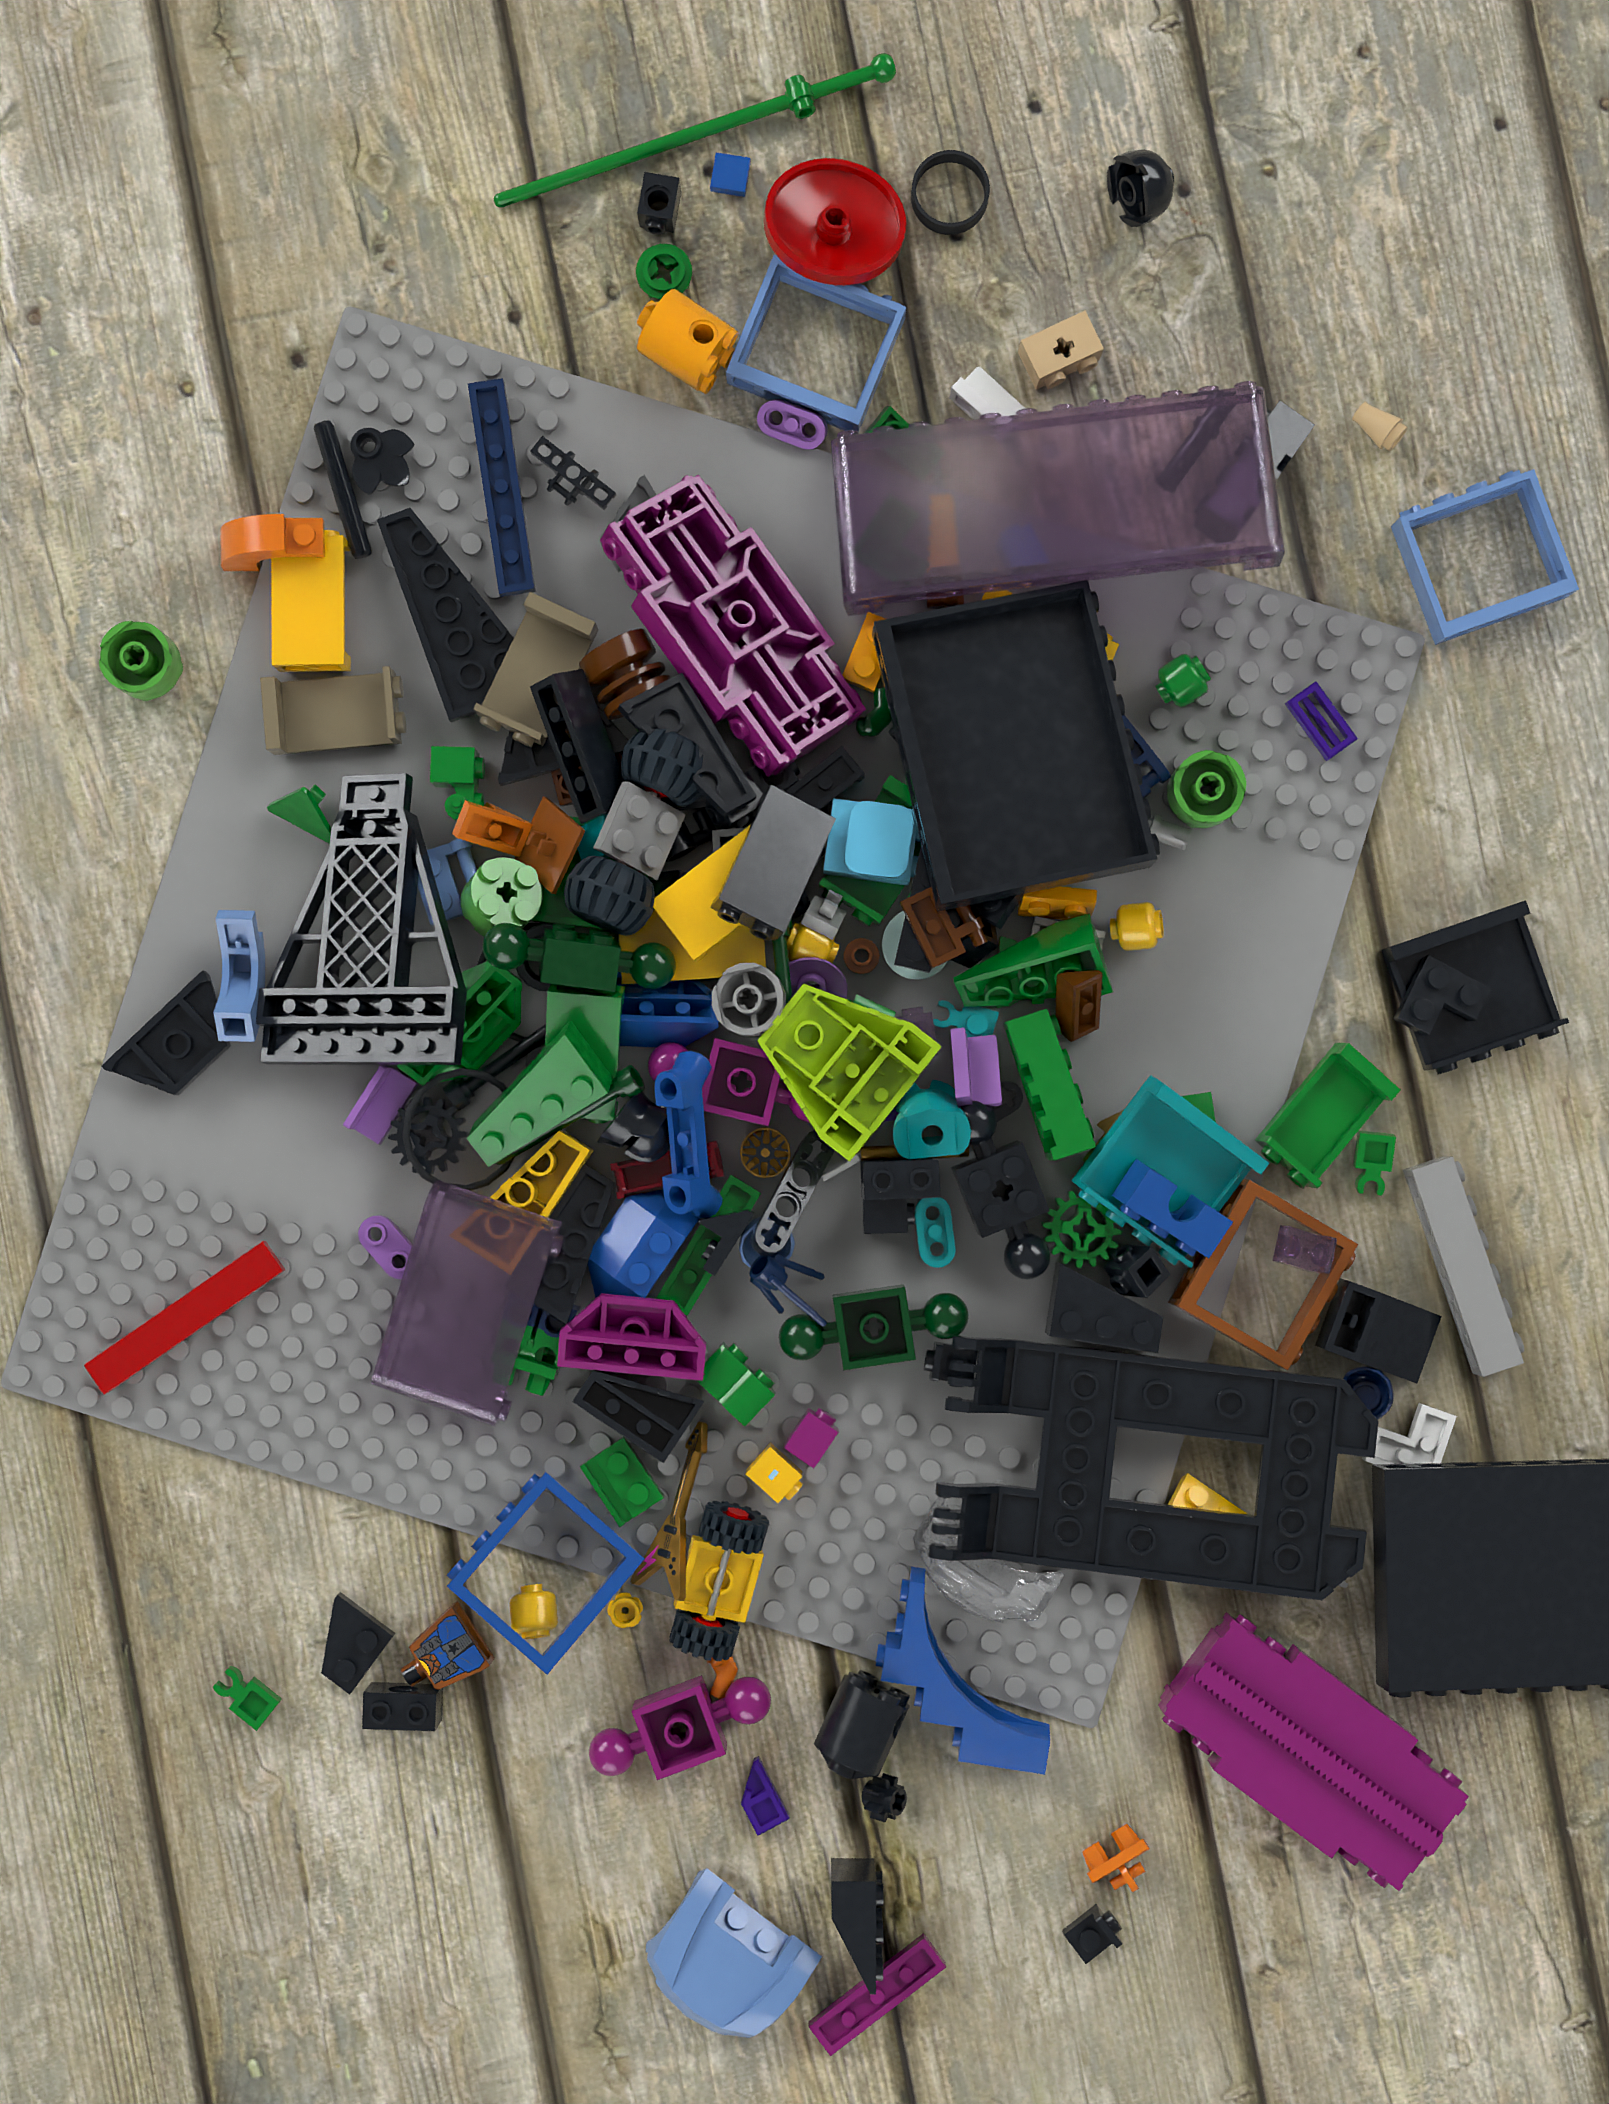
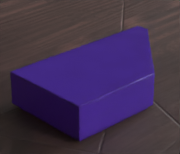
(762, 1800)

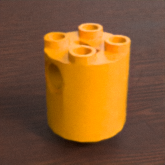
(686, 339)

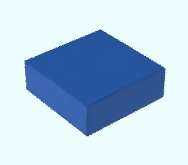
(730, 174)

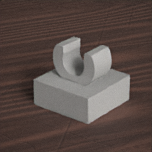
(825, 915)

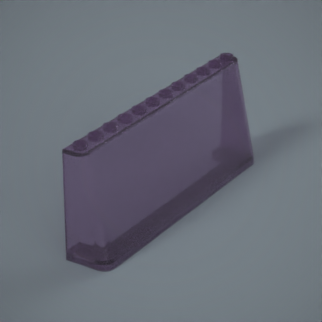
(1056, 496)

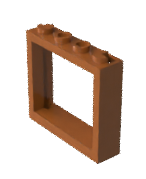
(1307, 1318)

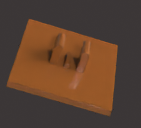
(551, 844)

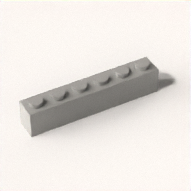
(1464, 1265)

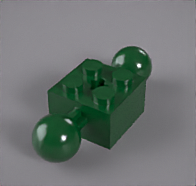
(579, 958)
(941, 1316)

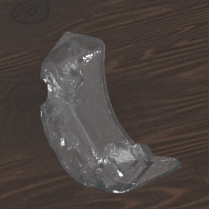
(984, 1585)

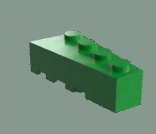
(544, 1094)

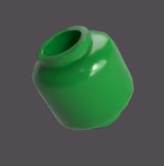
(1182, 680)

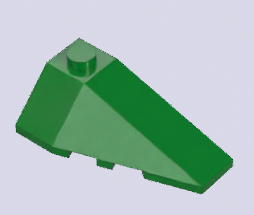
(1032, 965)

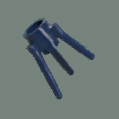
(770, 1273)

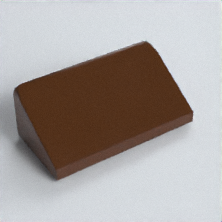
(1078, 1003)

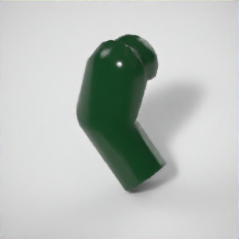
(878, 718)

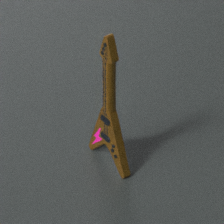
(669, 1545)

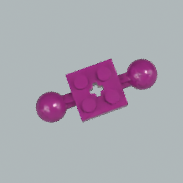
(720, 1095)
(669, 1748)

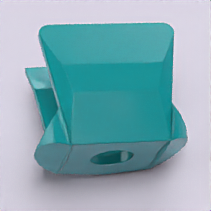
(926, 1108)

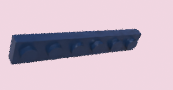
(501, 487)

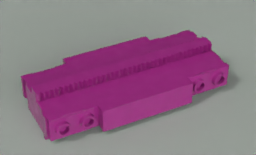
(732, 624)
(1312, 1751)

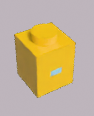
(775, 1474)

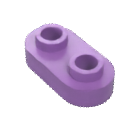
(793, 424)
(390, 1244)

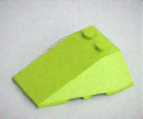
(845, 1064)

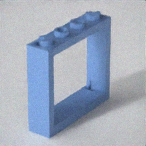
(770, 387)
(1544, 533)

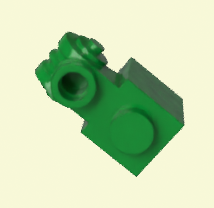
(460, 770)

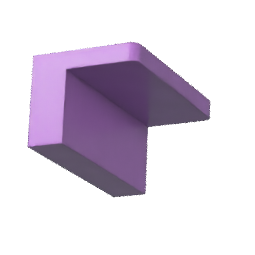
(976, 1068)
(380, 1103)

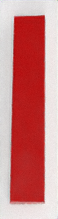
(184, 1317)

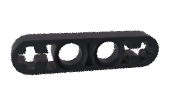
(794, 1193)

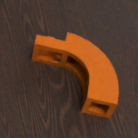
(269, 536)

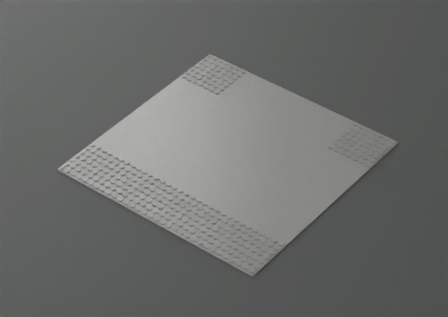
(261, 1152)

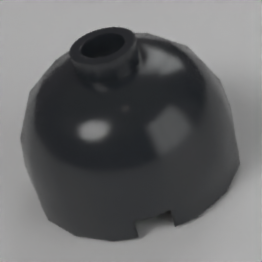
(1141, 185)

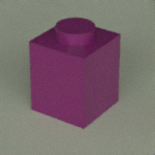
(812, 1436)

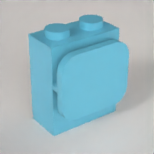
(872, 842)

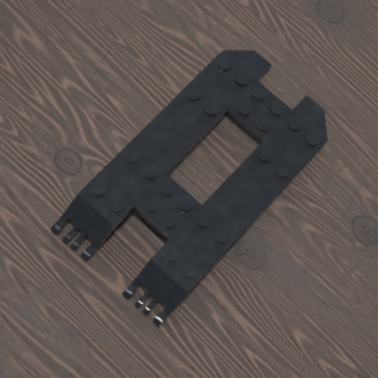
(1076, 1525)

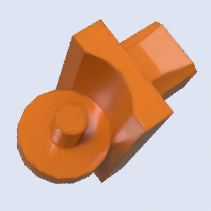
(1130, 1848)

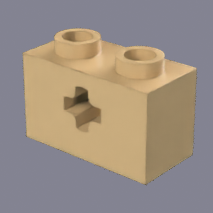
(1071, 335)

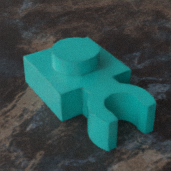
(975, 1020)

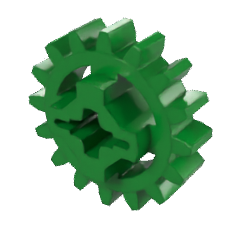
(1079, 1246)

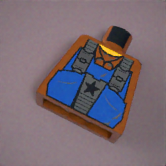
(447, 1651)

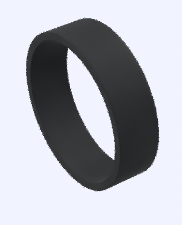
(958, 157)

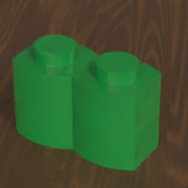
(736, 1384)

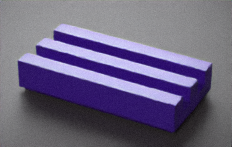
(1310, 729)

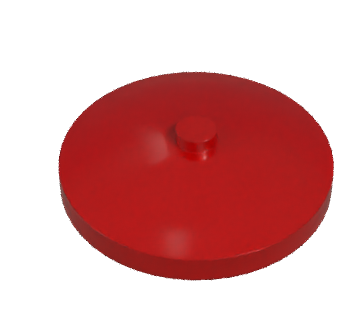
(834, 221)

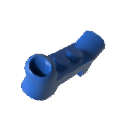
(681, 1093)

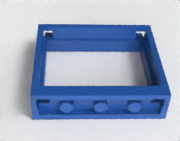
(594, 1605)

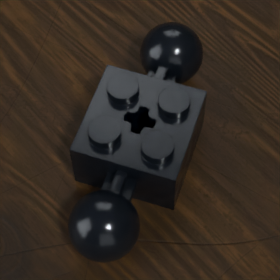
(1026, 1253)

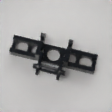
(560, 472)

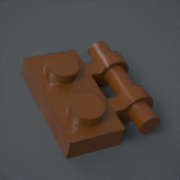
(935, 930)

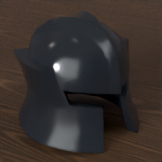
(640, 1127)

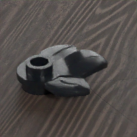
(382, 463)

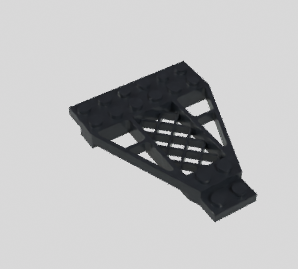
(372, 1022)

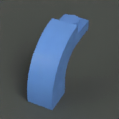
(241, 975)

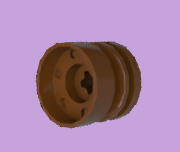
(623, 668)

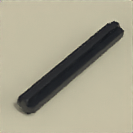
(342, 489)

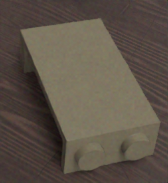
(544, 644)
(332, 712)

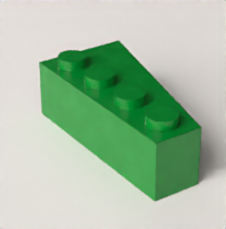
(1048, 1085)

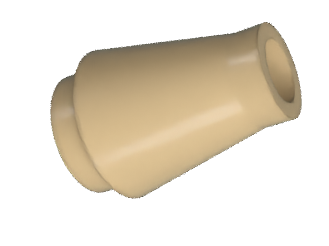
(1380, 426)

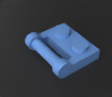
(444, 876)

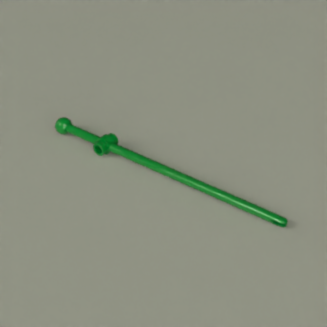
(798, 98)

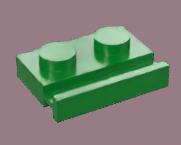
(622, 1481)

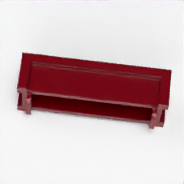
(641, 1177)

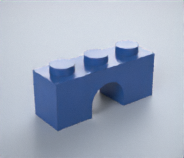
(1194, 1224)

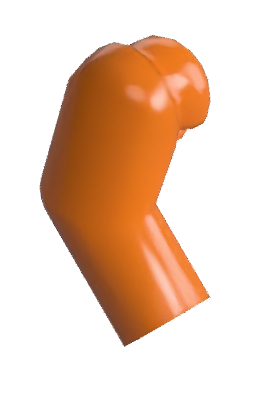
(726, 1673)

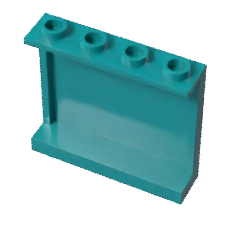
(1178, 1144)

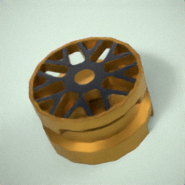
(765, 1152)

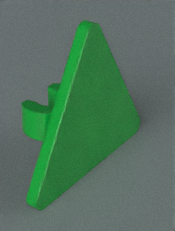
(303, 811)

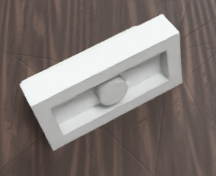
(983, 395)

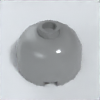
(748, 999)

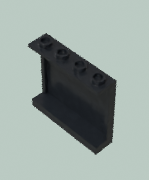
(1498, 954)

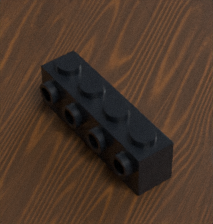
(579, 742)

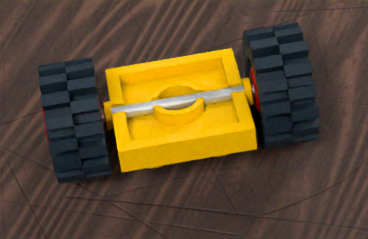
(719, 1580)

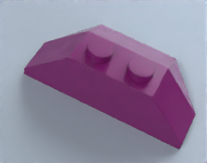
(633, 1338)

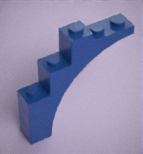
(981, 1729)

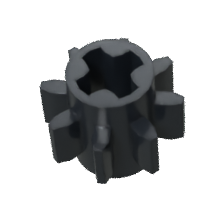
(884, 1797)

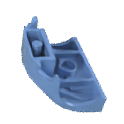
(727, 1961)

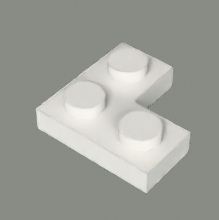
(1424, 1442)

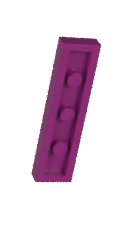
(860, 2009)

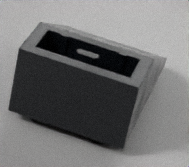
(1378, 1330)
(854, 1898)

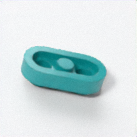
(935, 1231)

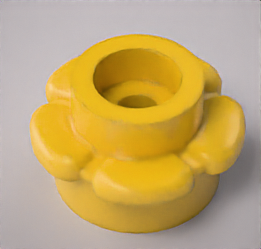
(621, 1619)

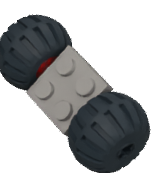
(636, 833)

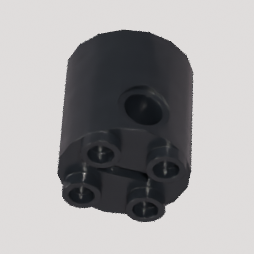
(861, 1726)

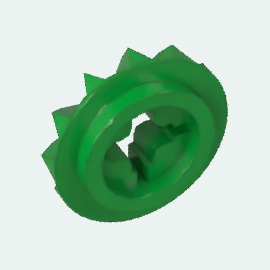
(669, 257)

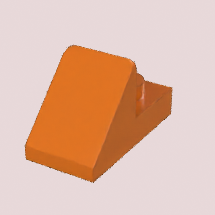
(492, 828)

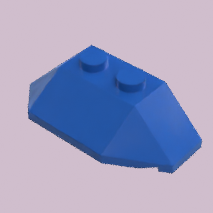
(672, 1013)
(638, 1245)

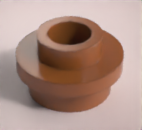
(858, 967)

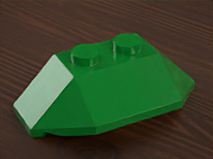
(490, 1018)

